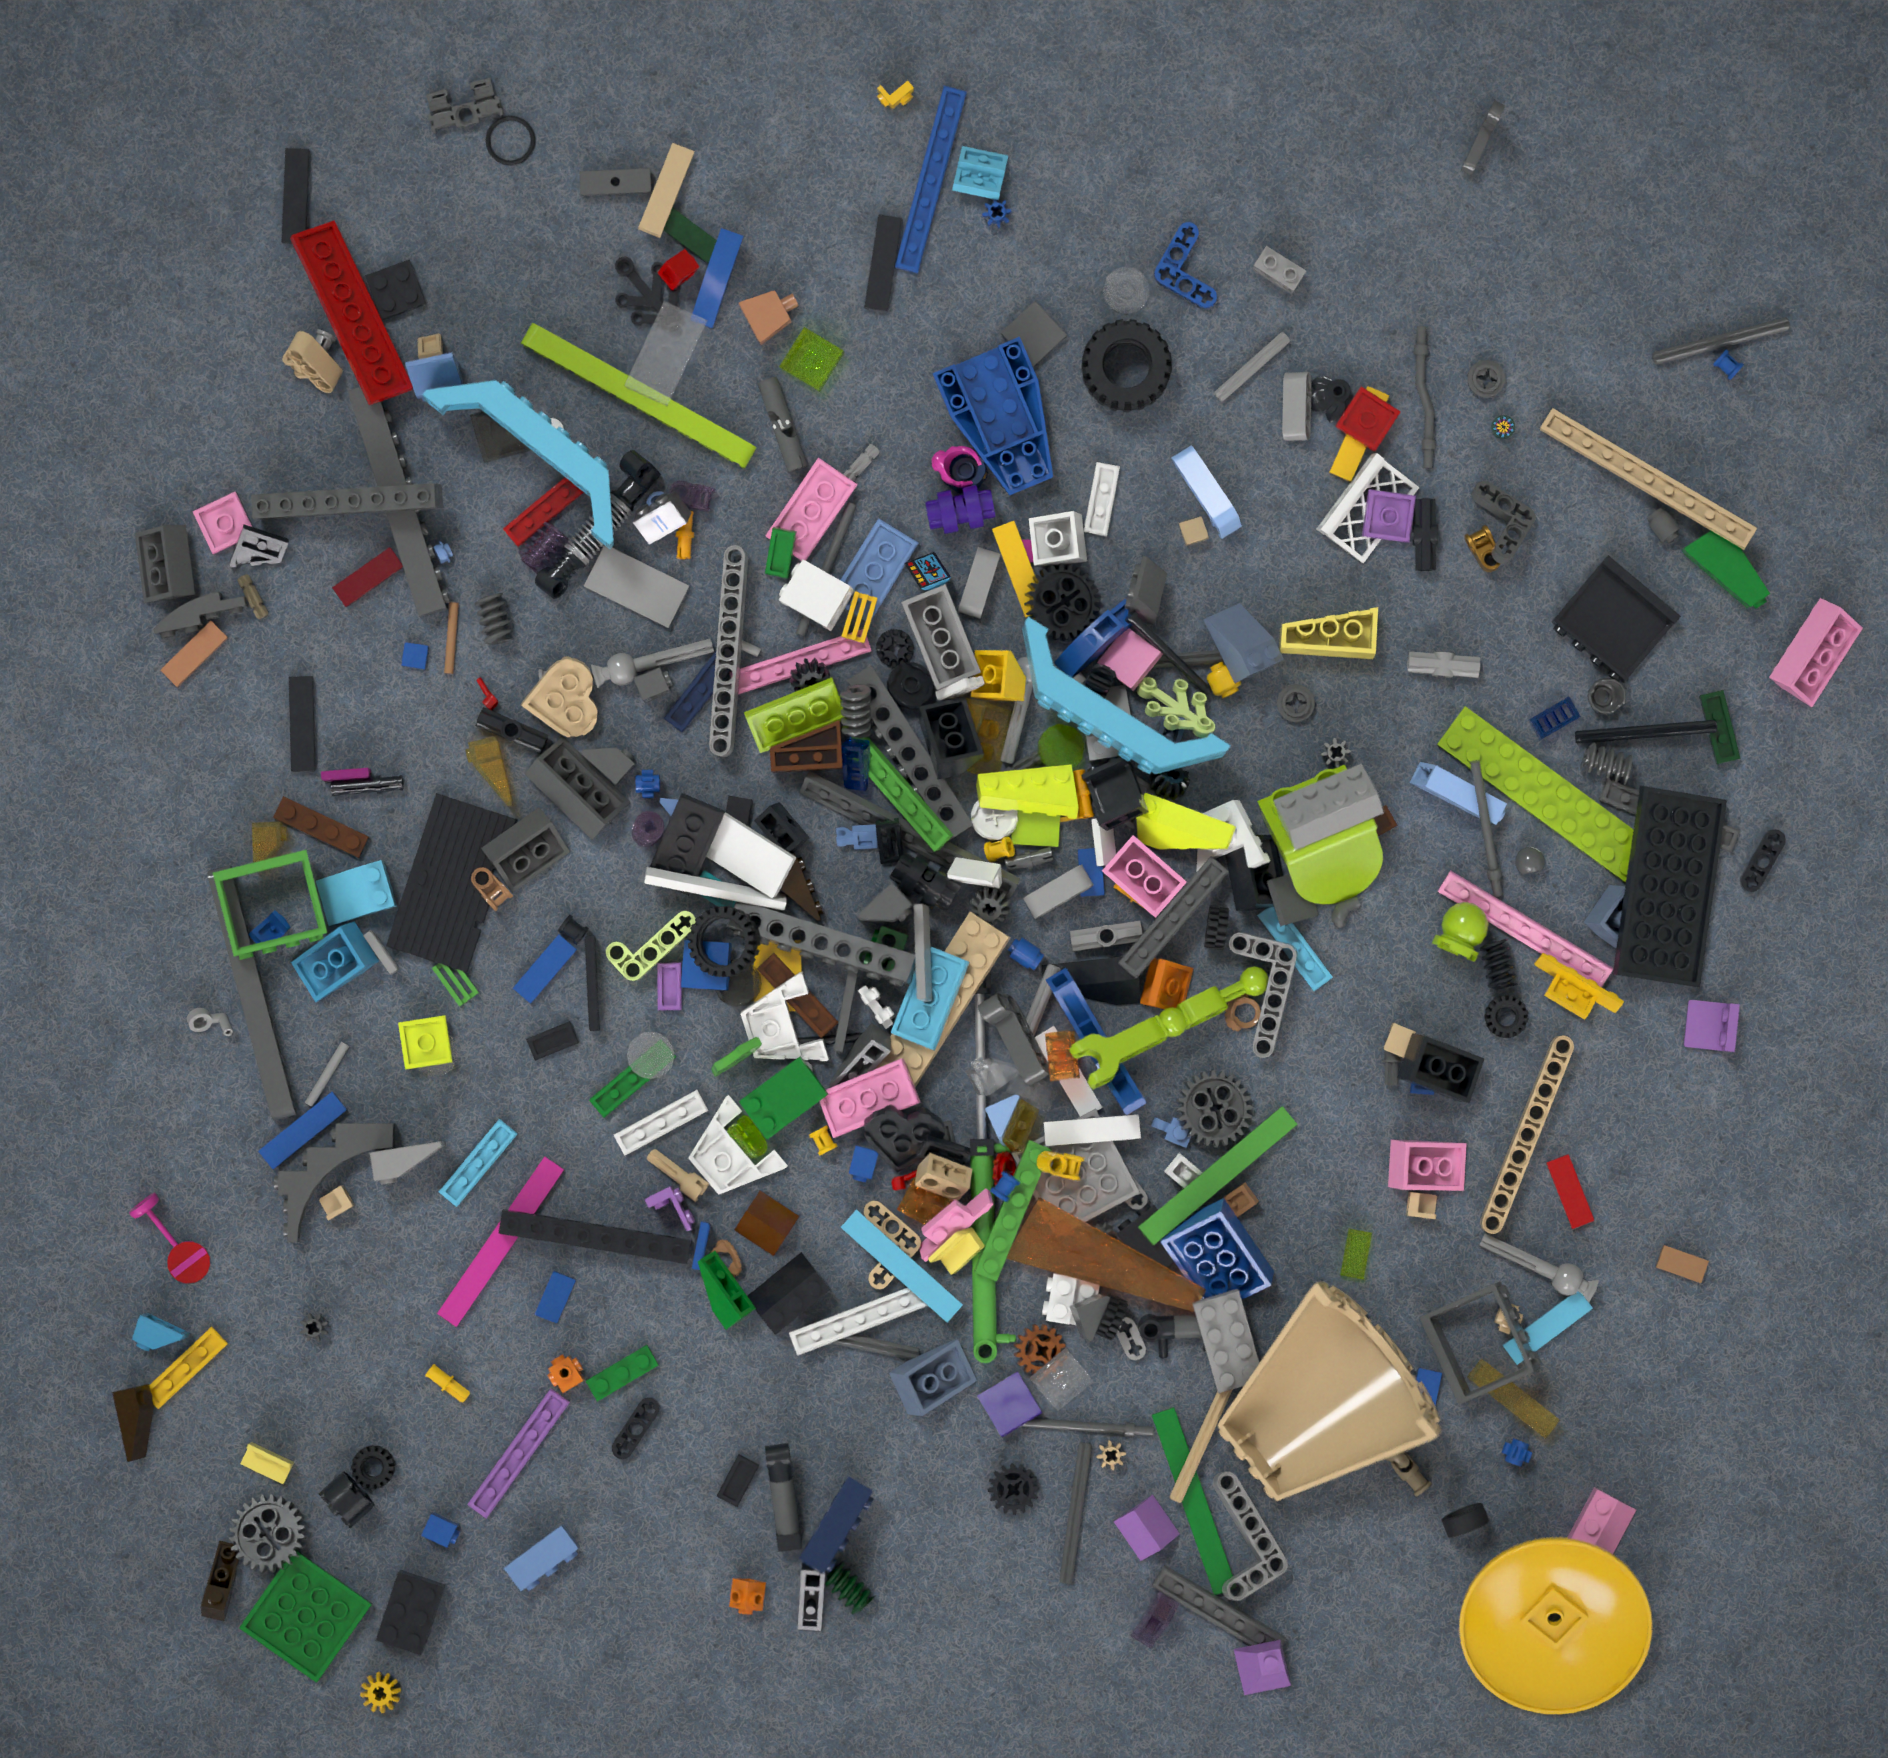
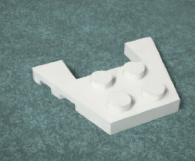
(1243, 836)
(773, 1025)
(723, 1160)

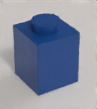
(863, 1163)
(441, 1530)

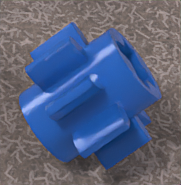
(995, 206)
(647, 783)
(1517, 1452)

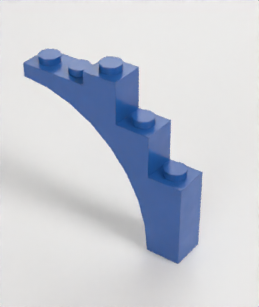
(1085, 1024)

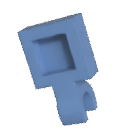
(861, 836)
(1173, 1131)

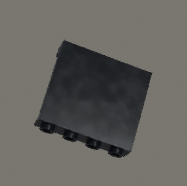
(1615, 619)

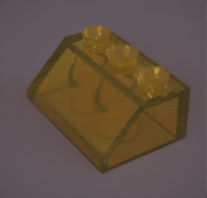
(992, 728)

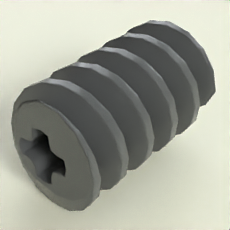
(493, 619)
(856, 711)
(1607, 762)

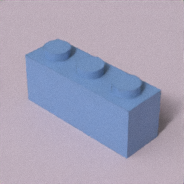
(542, 1558)

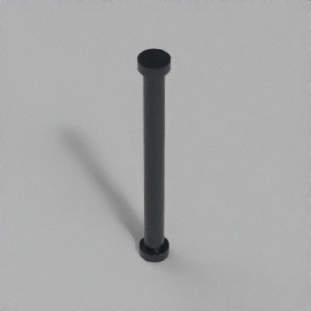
(1133, 618)

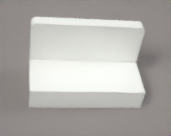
(976, 872)

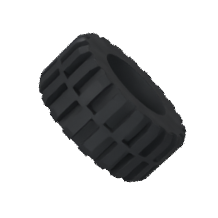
(1126, 333)

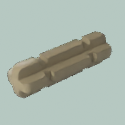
(252, 596)

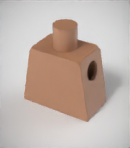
(768, 314)

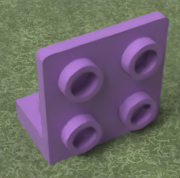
(1711, 1025)
(661, 1198)

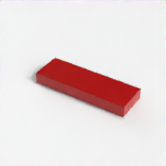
(1570, 1191)

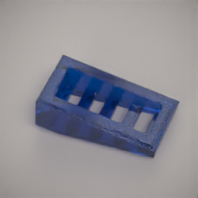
(1537, 726)
(858, 749)

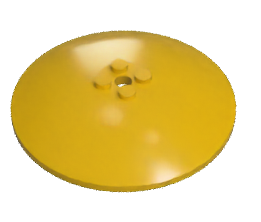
(1562, 1662)

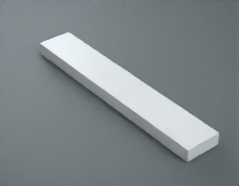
(713, 888)
(855, 1320)

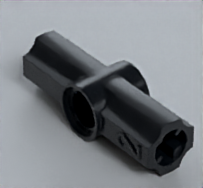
(1425, 534)
(526, 735)

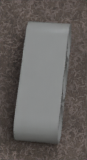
(1296, 406)
(979, 582)
(1058, 891)

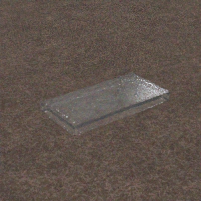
(665, 353)

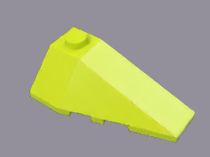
(1180, 828)

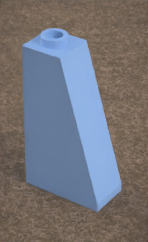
(1455, 791)

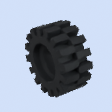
(1216, 927)
(1516, 1027)
(1112, 1317)
(383, 1456)

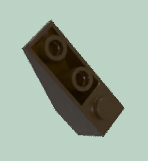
(800, 889)
(220, 1582)

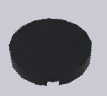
(910, 685)

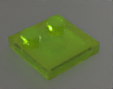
(812, 359)

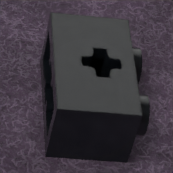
(781, 828)

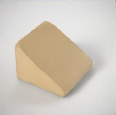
(1193, 531)

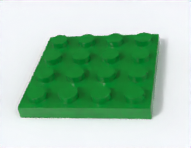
(305, 1616)

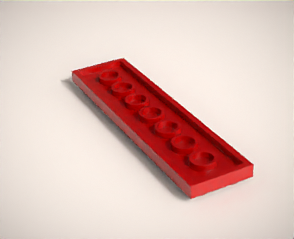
(351, 312)

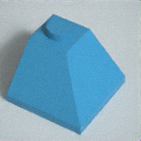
(155, 1332)

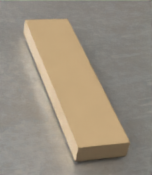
(666, 190)

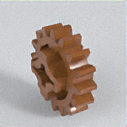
(1031, 1355)

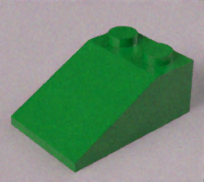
(783, 1097)

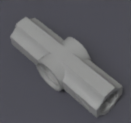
(1443, 664)
(1090, 937)

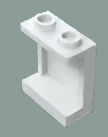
(816, 594)

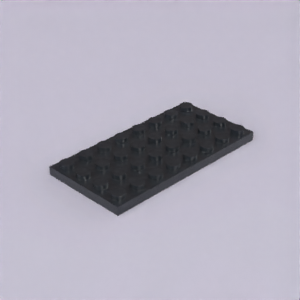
(1669, 886)

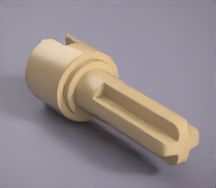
(690, 1184)

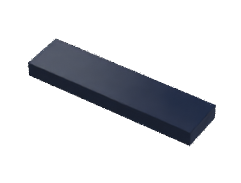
(696, 694)

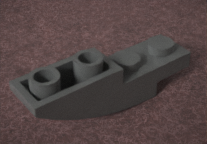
(189, 615)

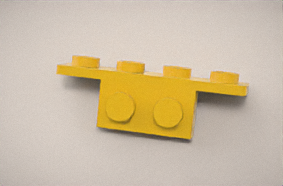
(1574, 990)

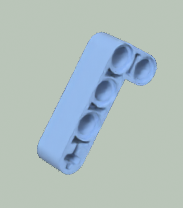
(1207, 491)

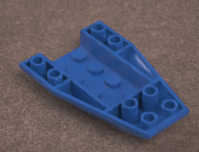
(1000, 413)

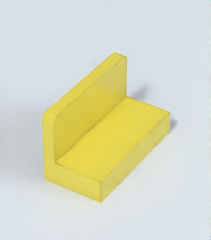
(958, 1250)
(267, 1463)

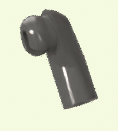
(1341, 911)

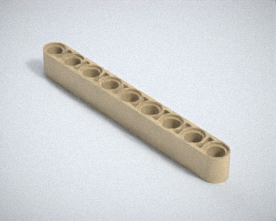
(1535, 1125)

